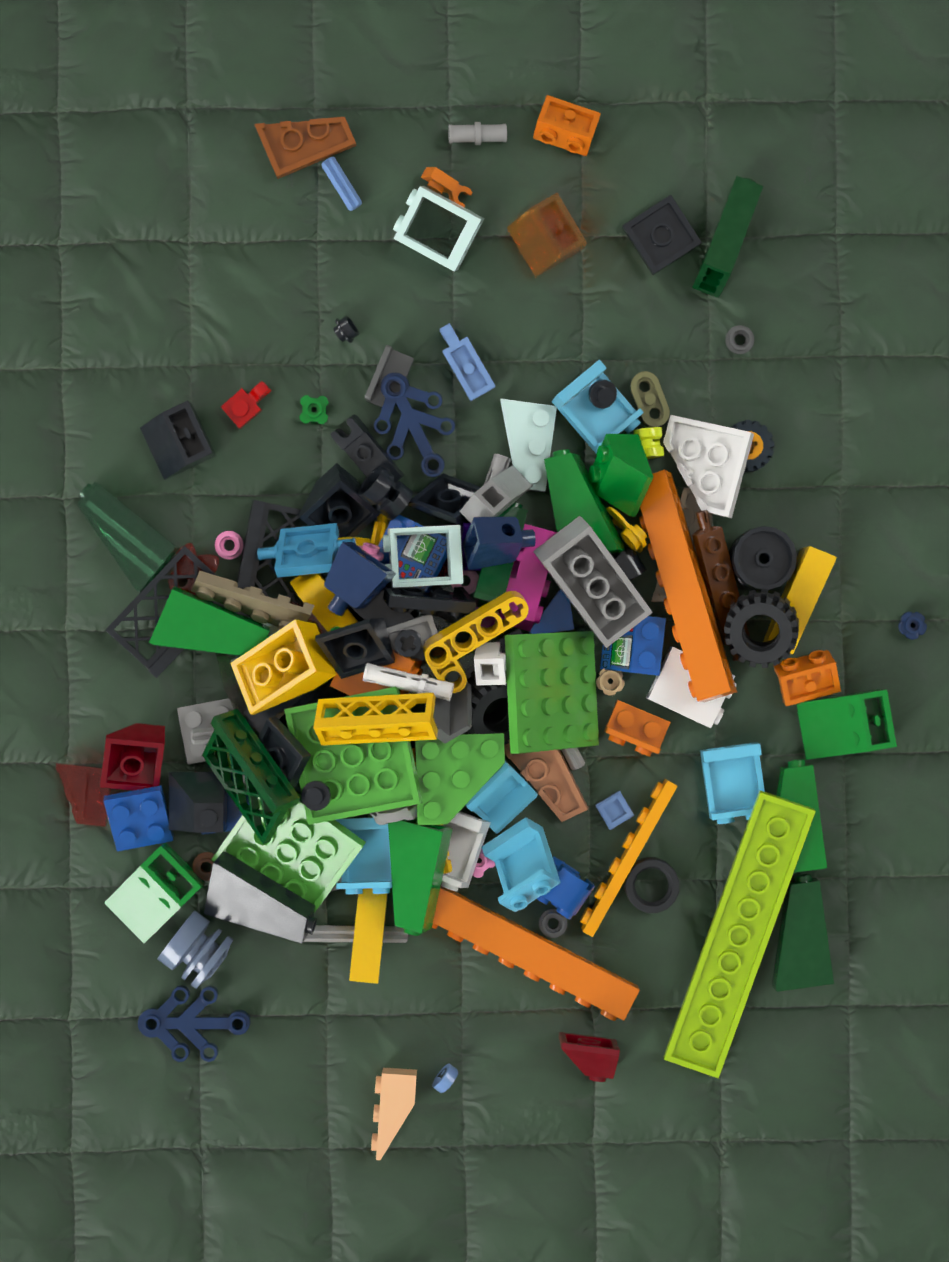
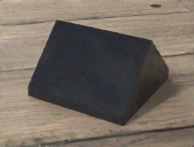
(445, 499)
(357, 645)

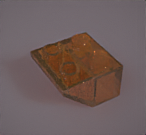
(547, 235)

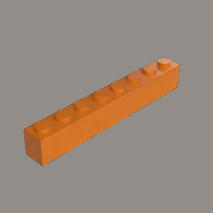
(685, 591)
(534, 954)

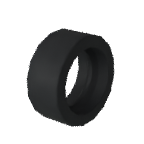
(673, 885)

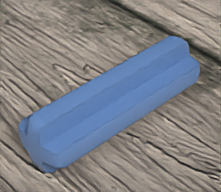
(341, 183)

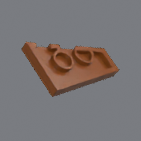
(304, 143)

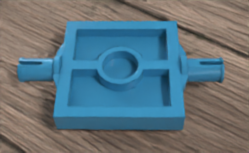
(304, 550)

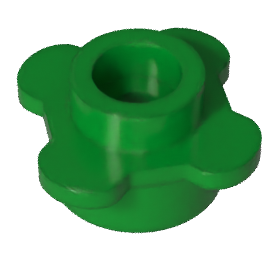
(318, 416)

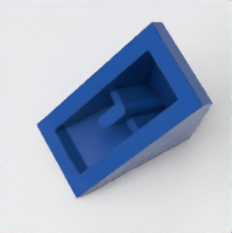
(556, 616)

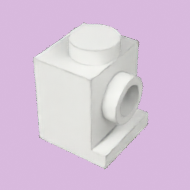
(490, 664)

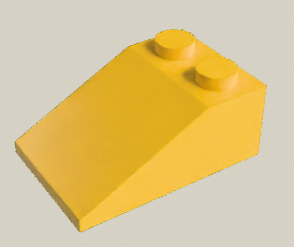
(282, 667)

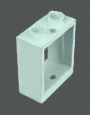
(464, 241)
(454, 555)

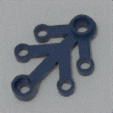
(411, 420)
(188, 1023)

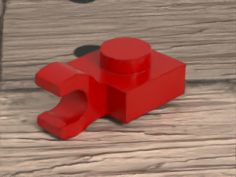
(243, 406)

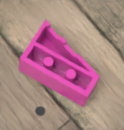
(529, 579)

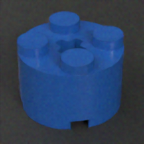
(570, 893)

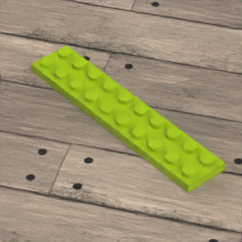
(739, 933)

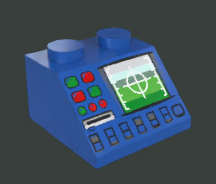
(417, 554)
(637, 649)

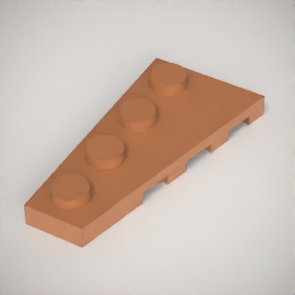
(551, 779)

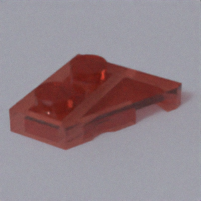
(84, 793)

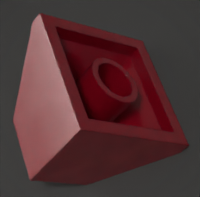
(133, 757)
(591, 1054)

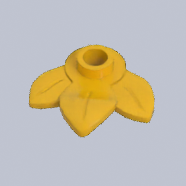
(632, 535)

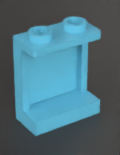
(589, 420)
(732, 780)
(502, 798)
(372, 864)
(522, 864)

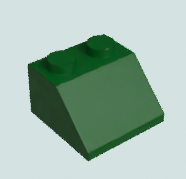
(621, 472)

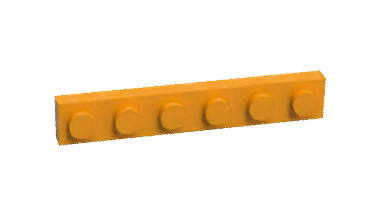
(621, 866)

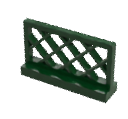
(261, 773)

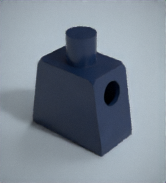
(495, 541)
(355, 578)

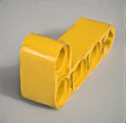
(312, 591)
(478, 635)

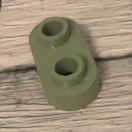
(650, 400)

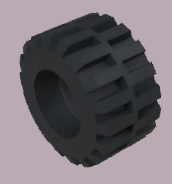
(761, 652)
(495, 721)

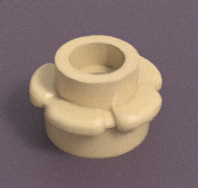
(610, 689)

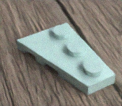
(529, 438)

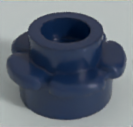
(905, 628)

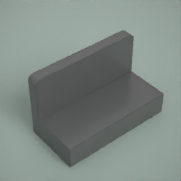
(390, 362)
(453, 716)

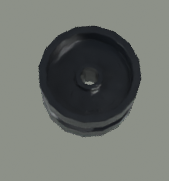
(779, 556)

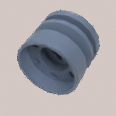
(195, 949)

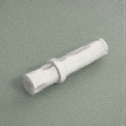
(408, 681)

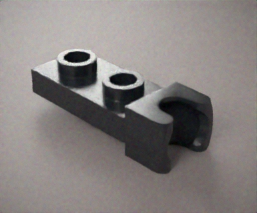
(364, 448)

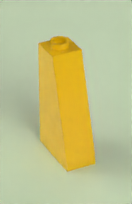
(805, 587)

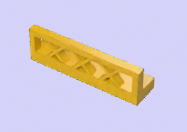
(373, 725)

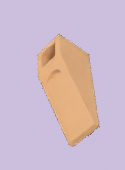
(397, 1099)

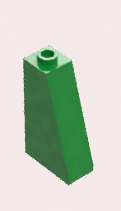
(575, 496)
(205, 626)
(799, 785)
(417, 871)

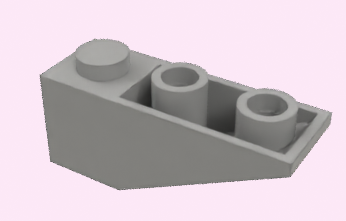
(496, 495)

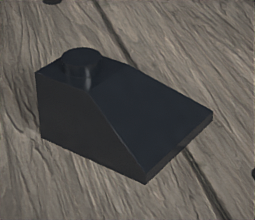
(337, 501)
(197, 802)

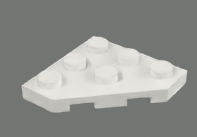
(709, 460)

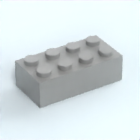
(593, 581)

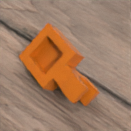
(441, 182)

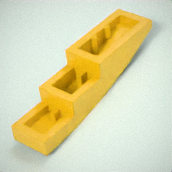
(368, 937)

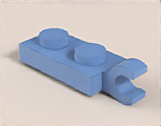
(466, 364)

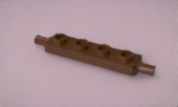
(716, 571)

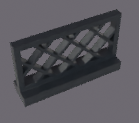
(254, 539)
(164, 655)

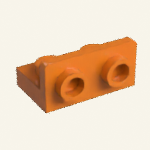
(566, 125)
(807, 677)
(636, 727)

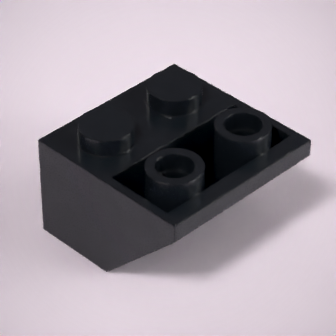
(177, 440)

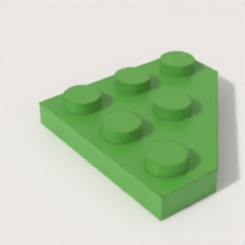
(454, 773)

